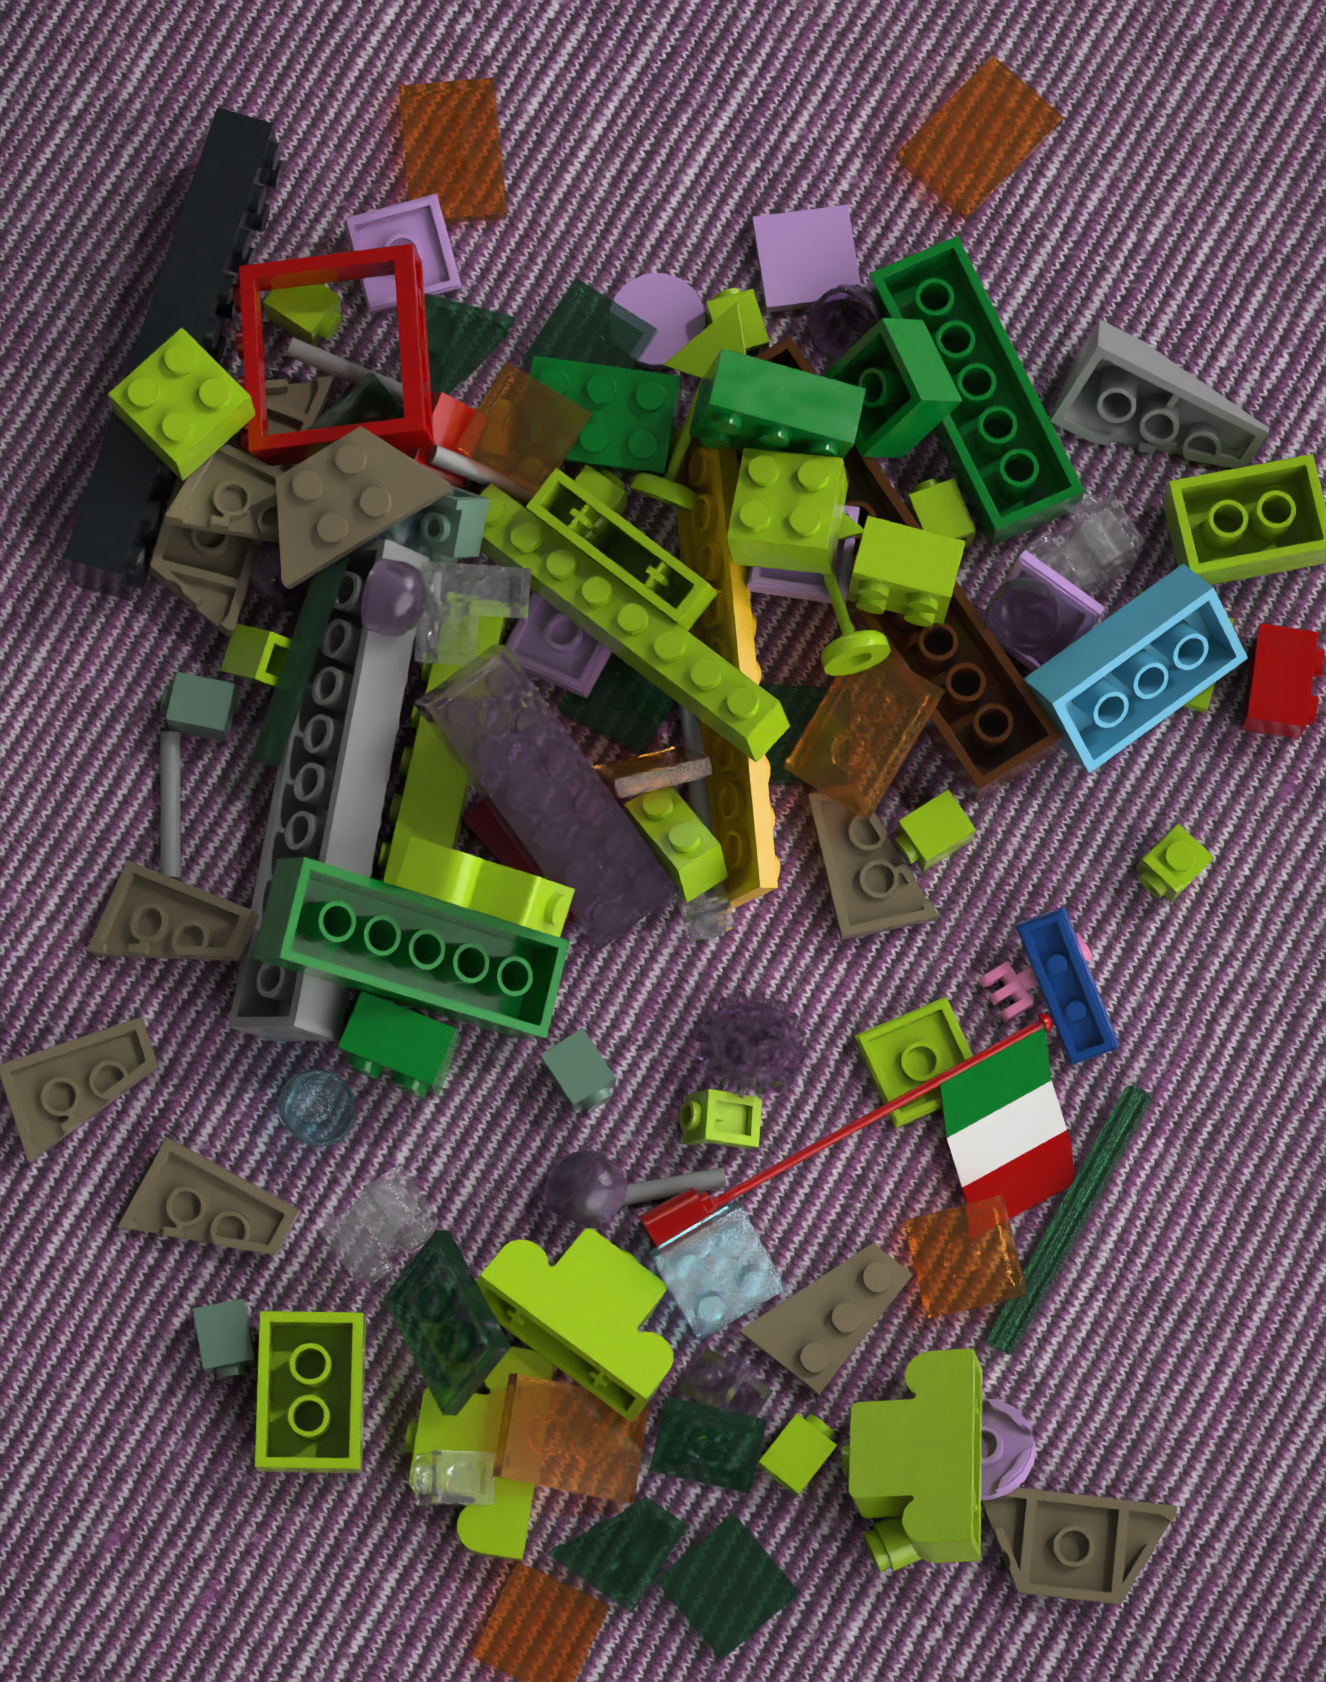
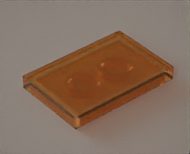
(979, 138)
(454, 148)
(864, 733)
(568, 1440)

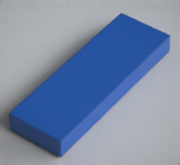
(1067, 985)

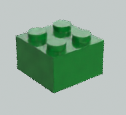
(904, 386)
(399, 1044)

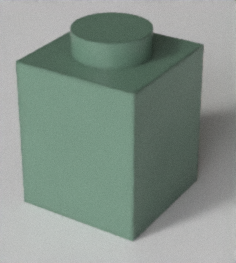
(200, 706)
(579, 1072)
(225, 1339)

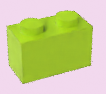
(678, 840)

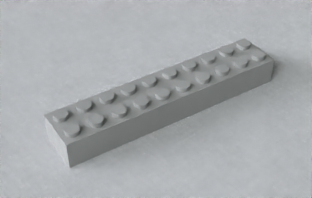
(329, 795)

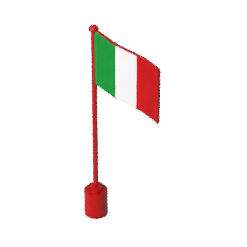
(997, 1126)

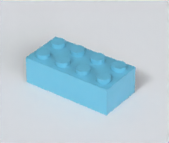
(1137, 667)

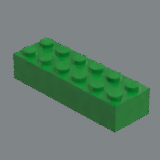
(1000, 432)
(411, 948)

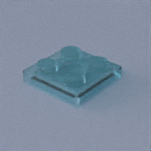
(717, 1270)

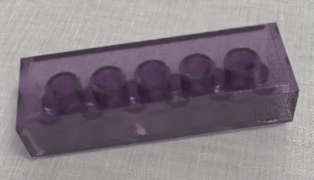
(546, 794)

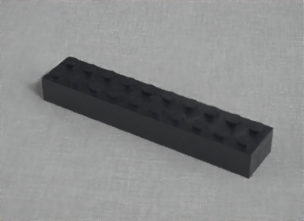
(194, 294)

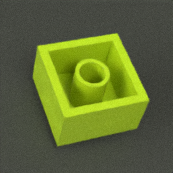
(182, 404)
(787, 511)
(905, 571)

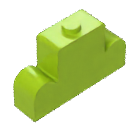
(622, 549)
(484, 886)
(584, 1315)
(924, 1456)
(497, 1528)

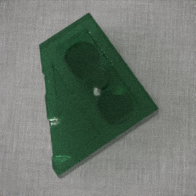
(460, 340)
(624, 1552)

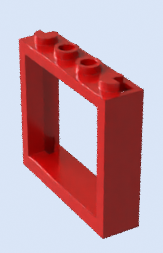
(294, 447)

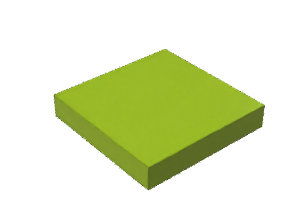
(912, 1052)

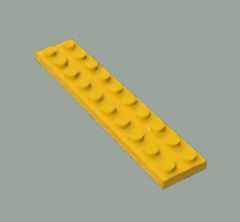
(737, 785)

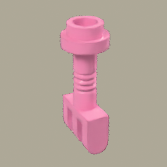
(1017, 985)

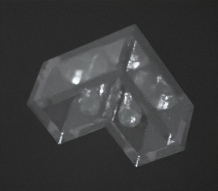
(1095, 545)
(457, 599)
(381, 1226)

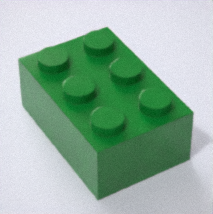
(774, 408)
(630, 417)

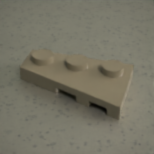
(229, 497)
(865, 873)
(170, 920)
(74, 1081)
(207, 1203)
(829, 1318)

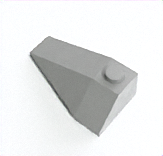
(1142, 399)

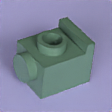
(453, 526)

